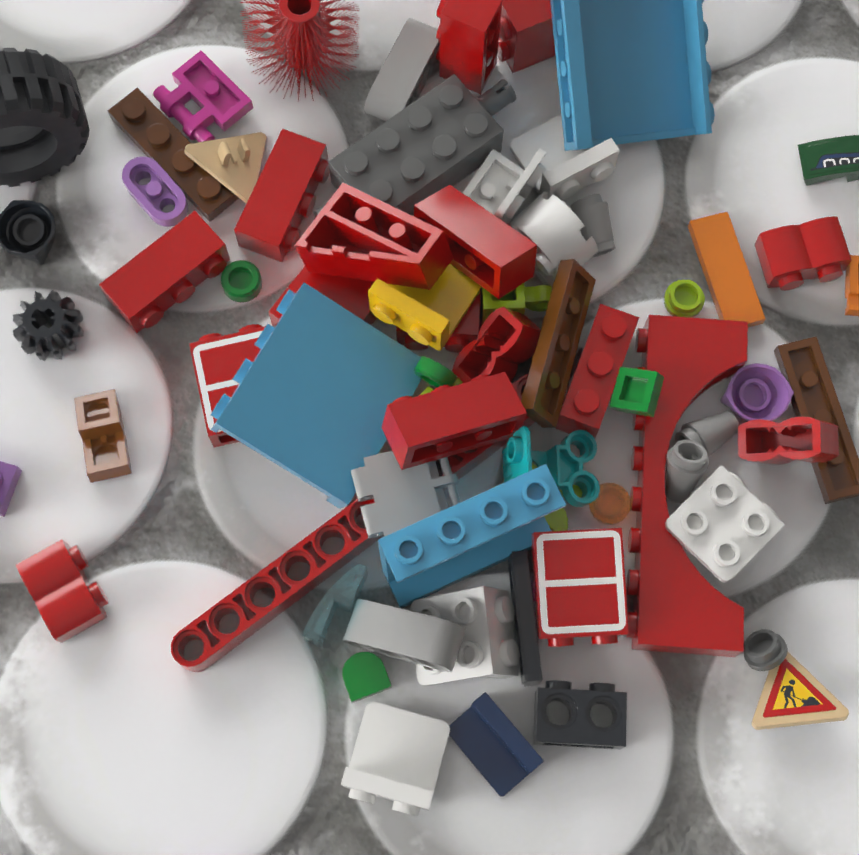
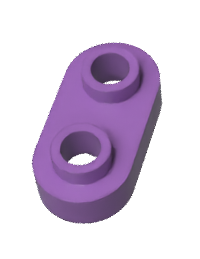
(157, 193)

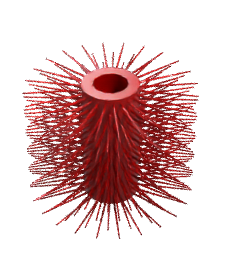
(301, 34)

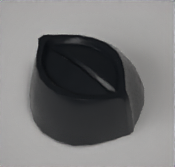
(27, 230)

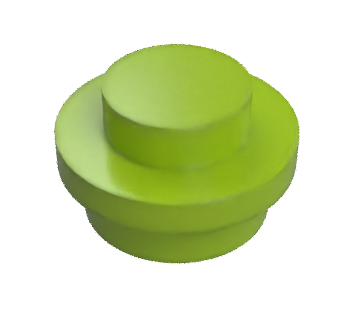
(684, 298)

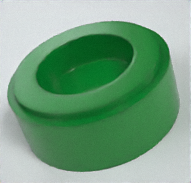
(241, 281)
(434, 373)

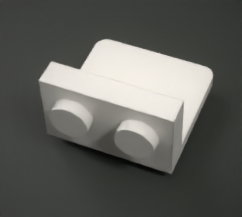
(565, 170)
(503, 185)
(723, 524)
(489, 638)
(396, 758)

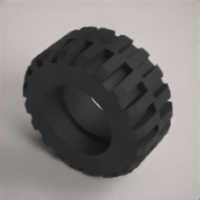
(39, 116)

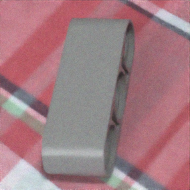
(403, 71)
(405, 635)

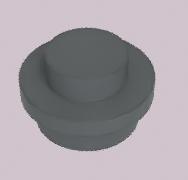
(764, 650)

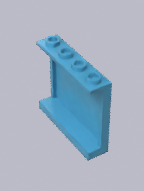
(631, 70)
(317, 392)
(468, 536)

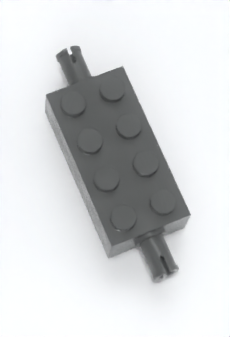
(425, 145)

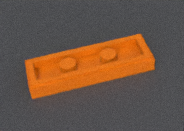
(725, 269)

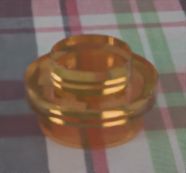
(611, 504)

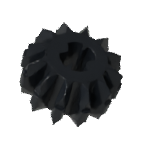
(44, 340)

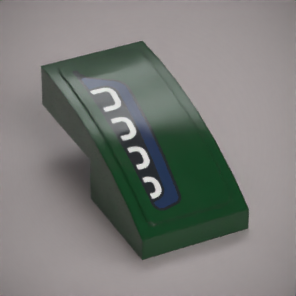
(830, 159)

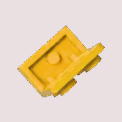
(424, 313)

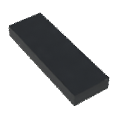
(524, 618)

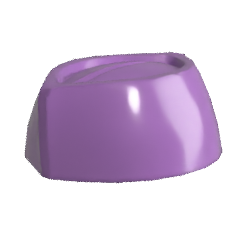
(758, 393)

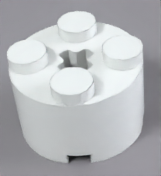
(556, 233)

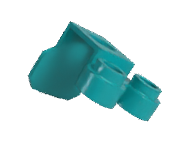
(561, 462)

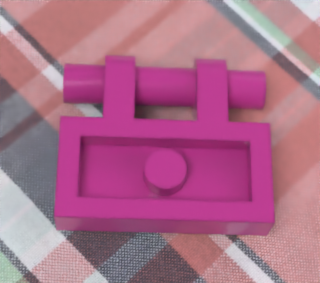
(211, 90)

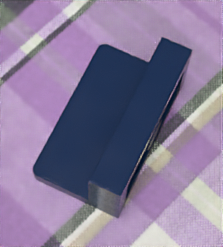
(494, 745)

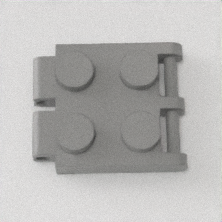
(399, 494)

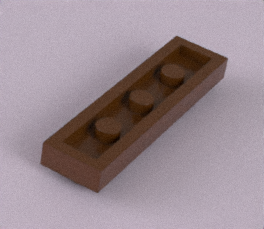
(166, 145)
(557, 343)
(816, 398)

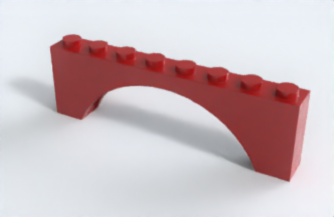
(672, 601)

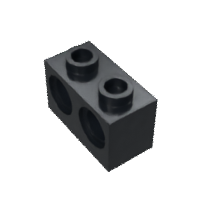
(580, 729)

